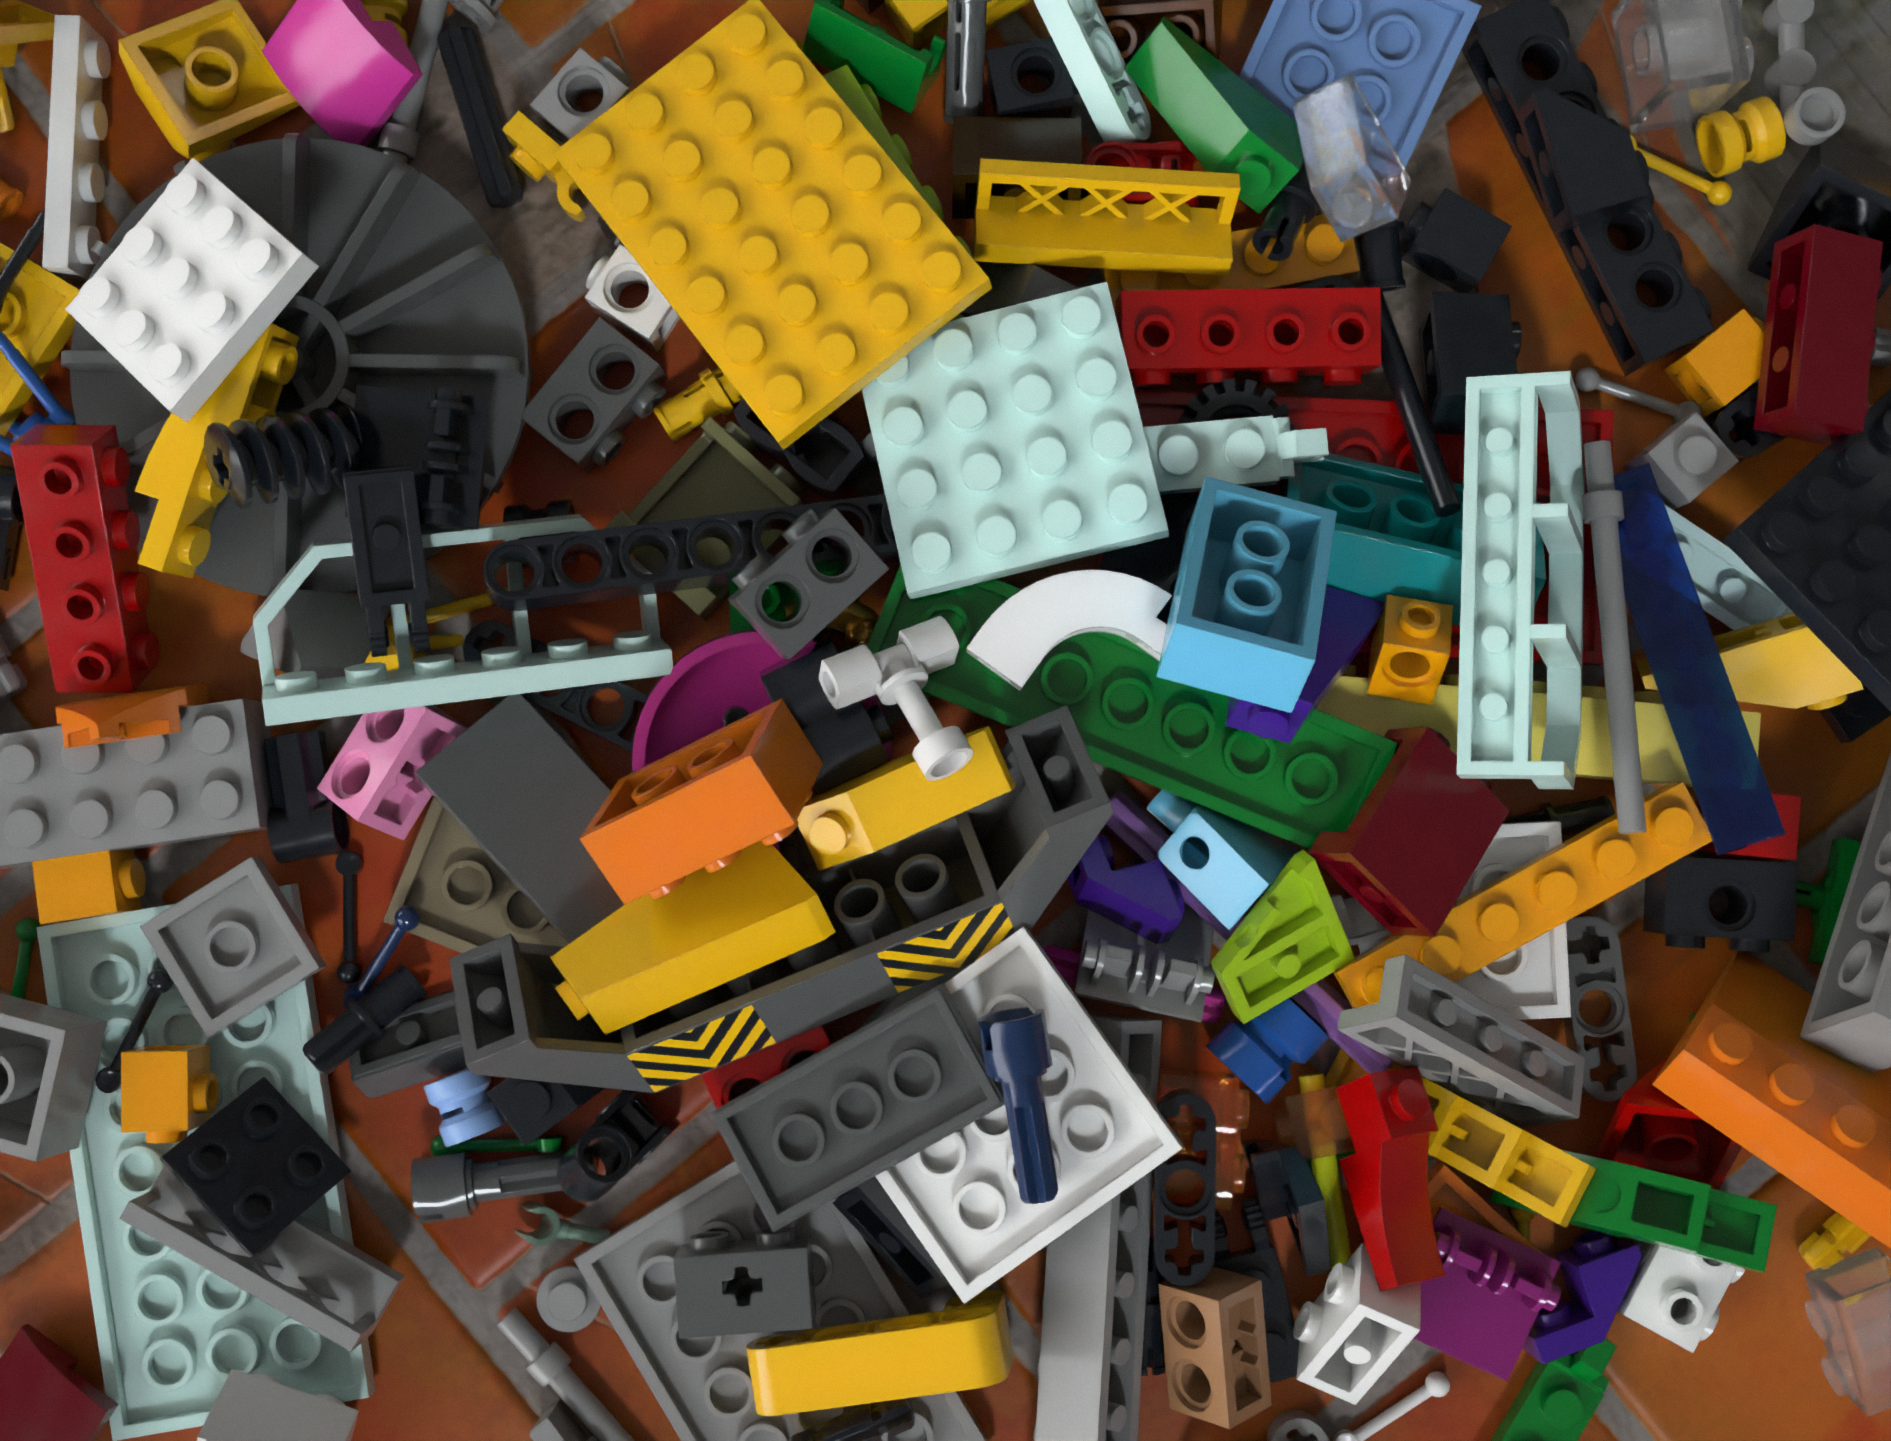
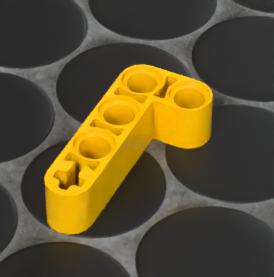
(883, 1358)

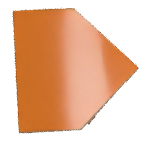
(127, 715)

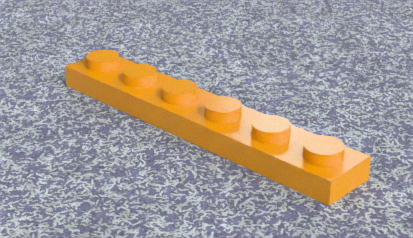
(1539, 894)

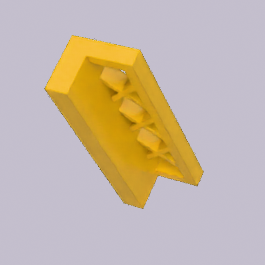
(1102, 227)

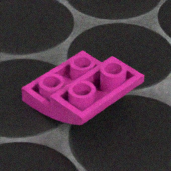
(342, 66)

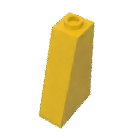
(690, 939)

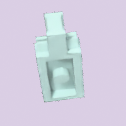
(1230, 450)

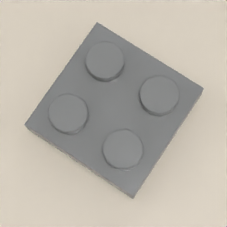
(233, 946)

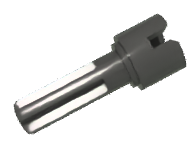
(454, 1184)

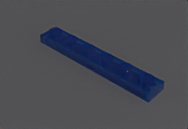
(1690, 672)

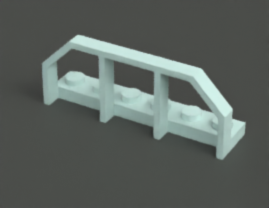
(1500, 579)
(437, 677)

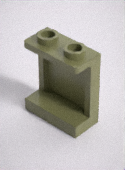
(709, 480)

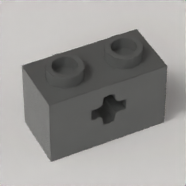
(717, 1305)

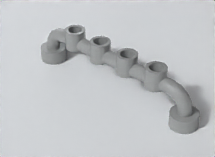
(1807, 114)

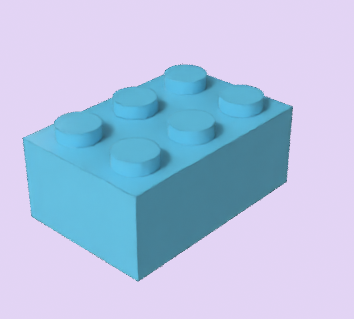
(1248, 595)

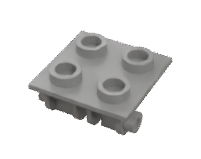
(1146, 976)

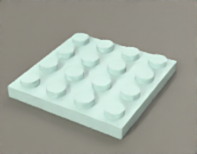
(1013, 444)

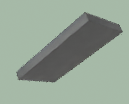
(526, 807)
(858, 1107)

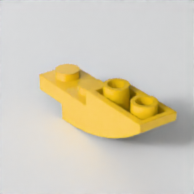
(177, 462)

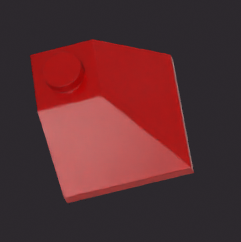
(1665, 1136)

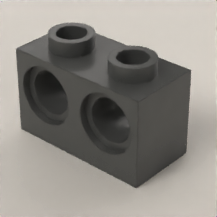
(581, 387)
(816, 596)

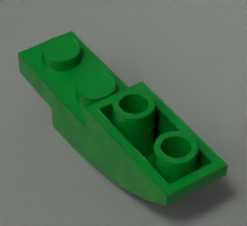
(1670, 1213)

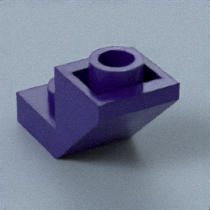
(1132, 897)
(1597, 1278)

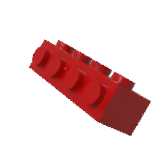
(1250, 334)
(85, 557)

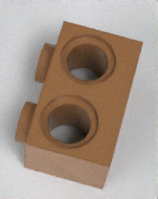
(1216, 1347)

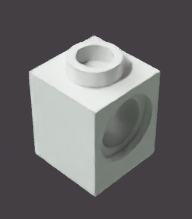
(650, 321)

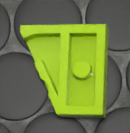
(1282, 942)

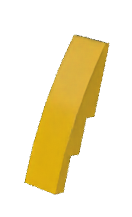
(1493, 1150)

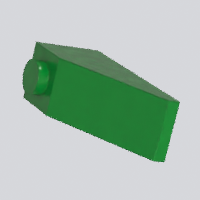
(1217, 114)

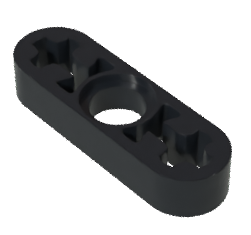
(1201, 1235)

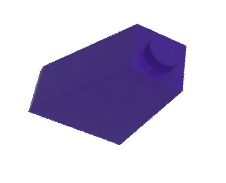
(1343, 631)

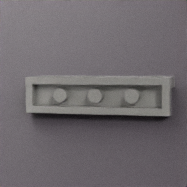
(1468, 1046)
(300, 1274)

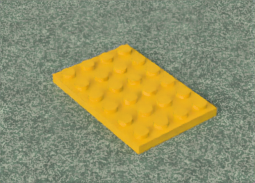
(772, 221)

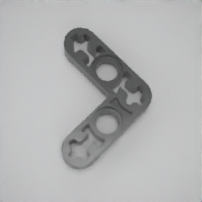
(1605, 973)

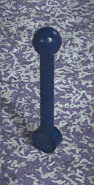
(406, 919)

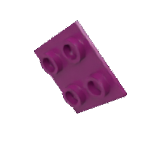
(1487, 1294)

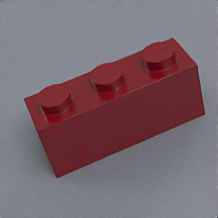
(1819, 335)

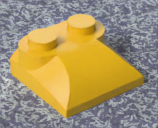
(205, 78)

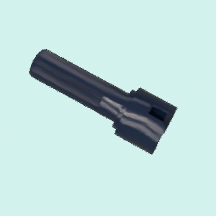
(1017, 1056)

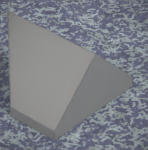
(317, 633)

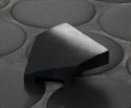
(1290, 1190)

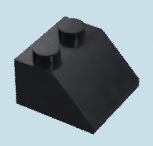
(1833, 190)

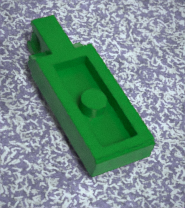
(1558, 1397)

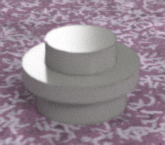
(566, 1300)

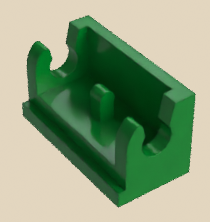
(874, 56)

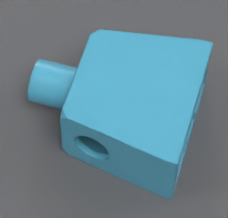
(1219, 857)

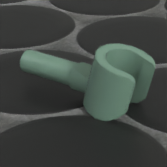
(555, 1227)

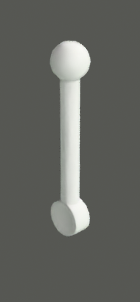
(1436, 1385)

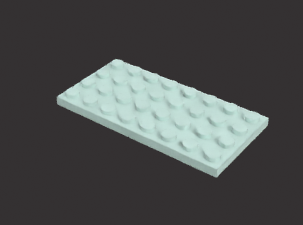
(159, 1318)

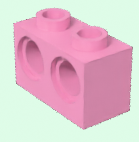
(378, 764)

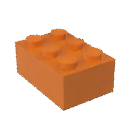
(704, 804)

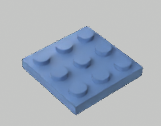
(1391, 47)

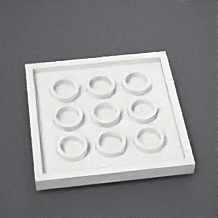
(1100, 1123)

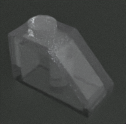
(1349, 159)

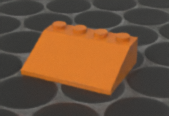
(1785, 1096)

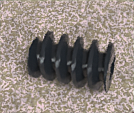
(283, 452)

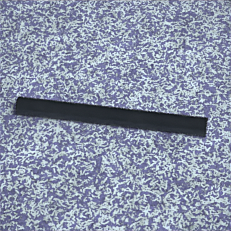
(1415, 419)

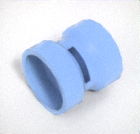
(463, 1106)

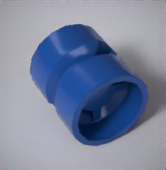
(1267, 1046)

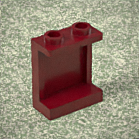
(1414, 836)

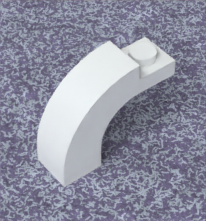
(1064, 606)

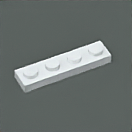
(75, 130)

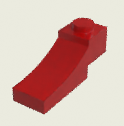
(1389, 1174)

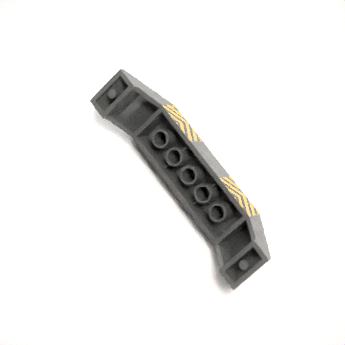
(896, 920)

